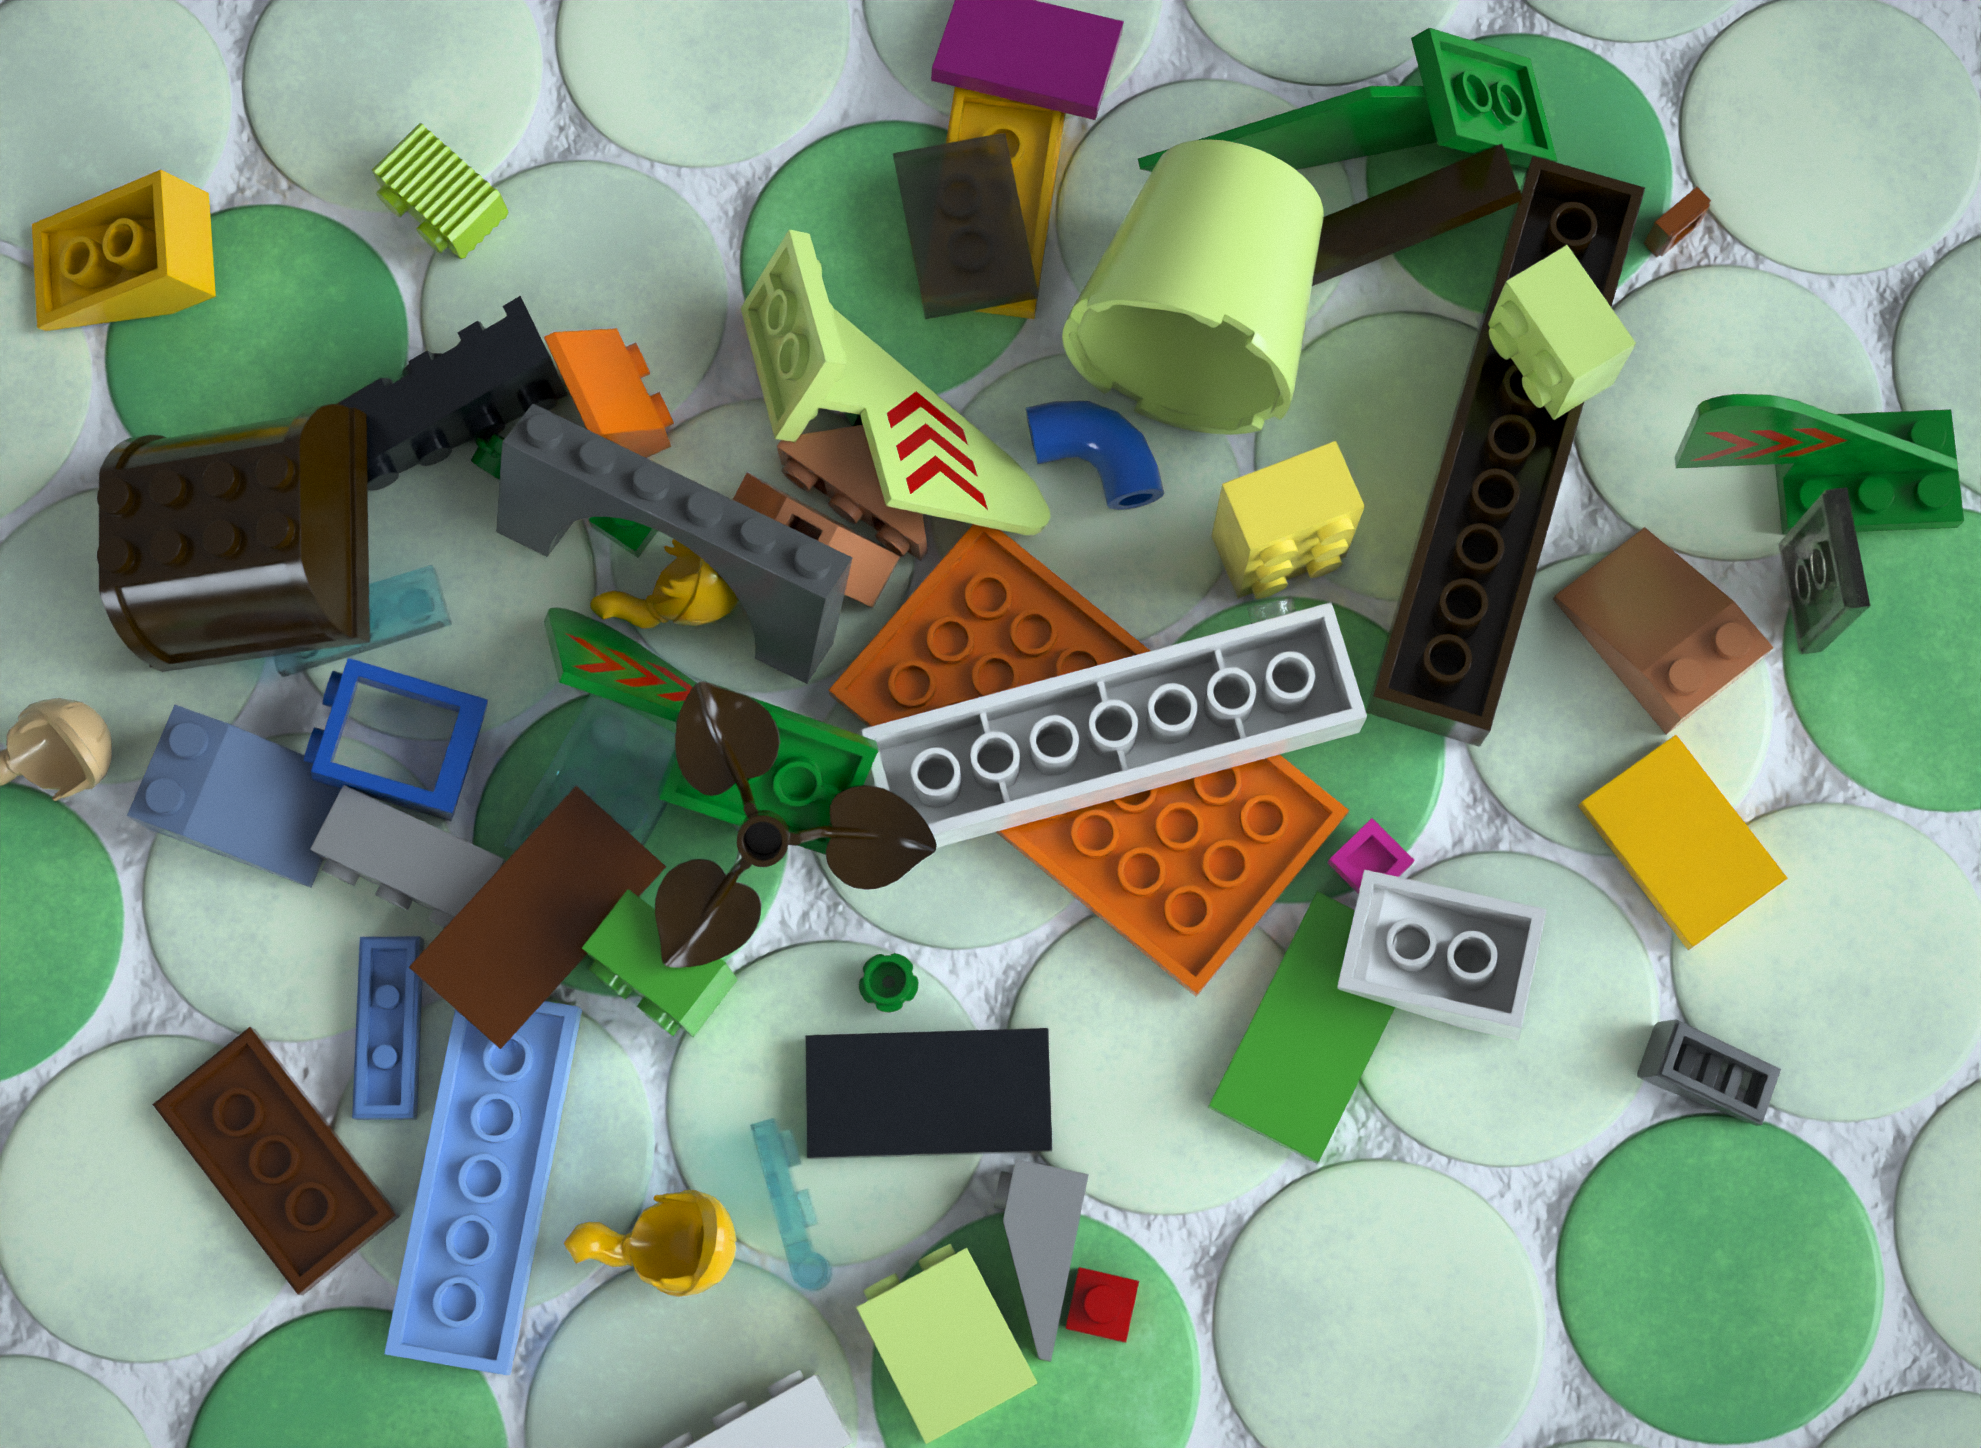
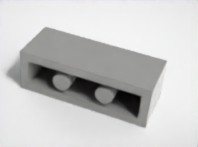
(402, 856)

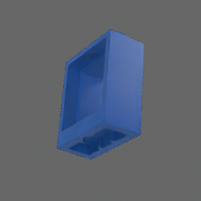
(340, 695)

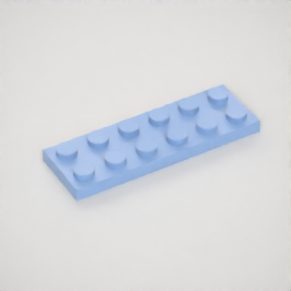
(483, 1193)

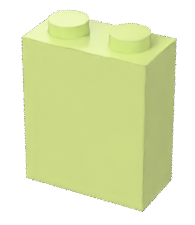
(945, 1342)

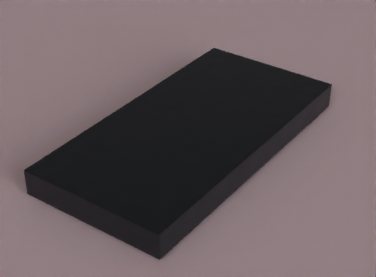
(928, 1093)

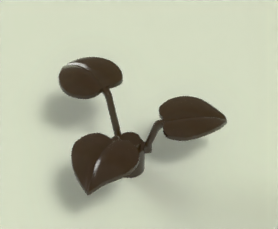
(733, 738)

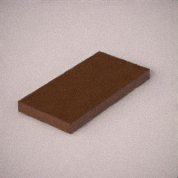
(535, 917)
(276, 1161)

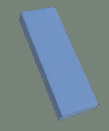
(387, 1029)

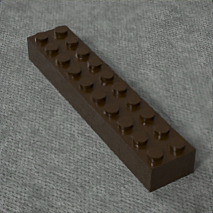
(1495, 481)

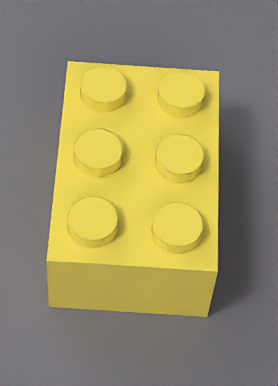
(1287, 521)

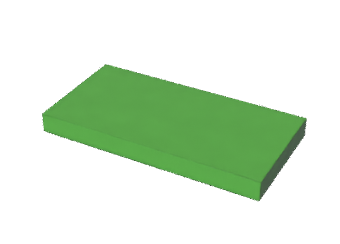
(1304, 1041)

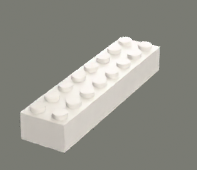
(1122, 726)

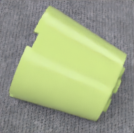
(1204, 291)

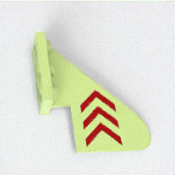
(919, 444)

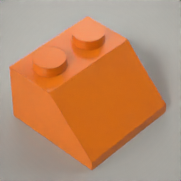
(609, 388)

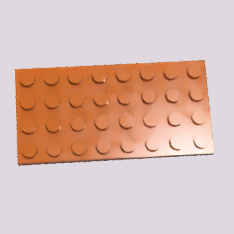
(1166, 867)

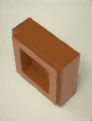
(1677, 222)

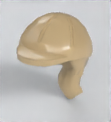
(58, 747)

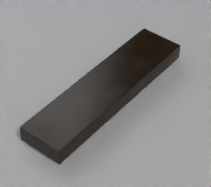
(1415, 212)

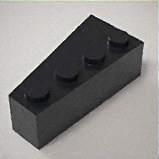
(456, 395)

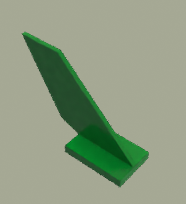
(1467, 102)

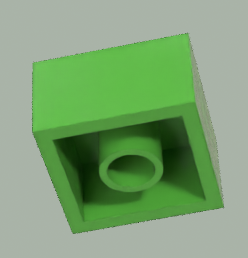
(630, 959)

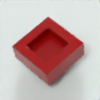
(1102, 1305)

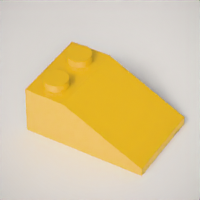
(124, 255)

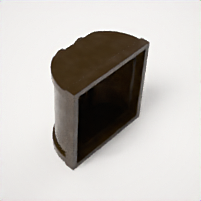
(238, 540)

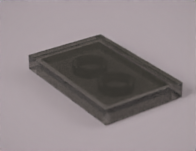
(965, 226)
(1824, 572)

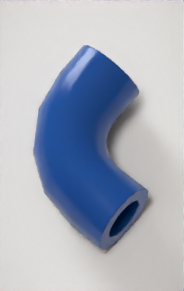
(1103, 439)

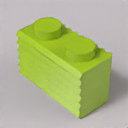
(439, 192)

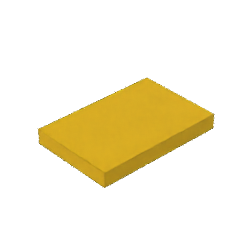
(1682, 842)

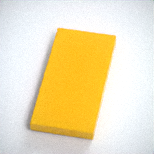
(1034, 151)

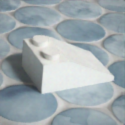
(1443, 953)

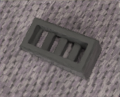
(1673, 1074)

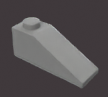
(1041, 1230)

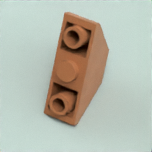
(843, 469)
(870, 562)

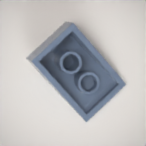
(234, 796)

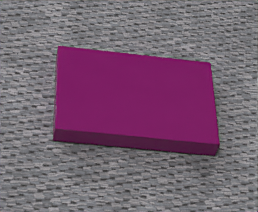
(1029, 53)

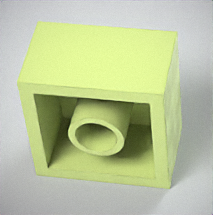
(1559, 333)

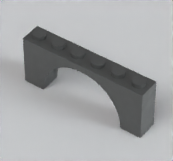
(781, 576)

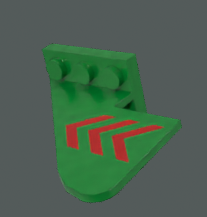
(1893, 463)
(812, 756)

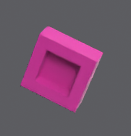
(1372, 851)

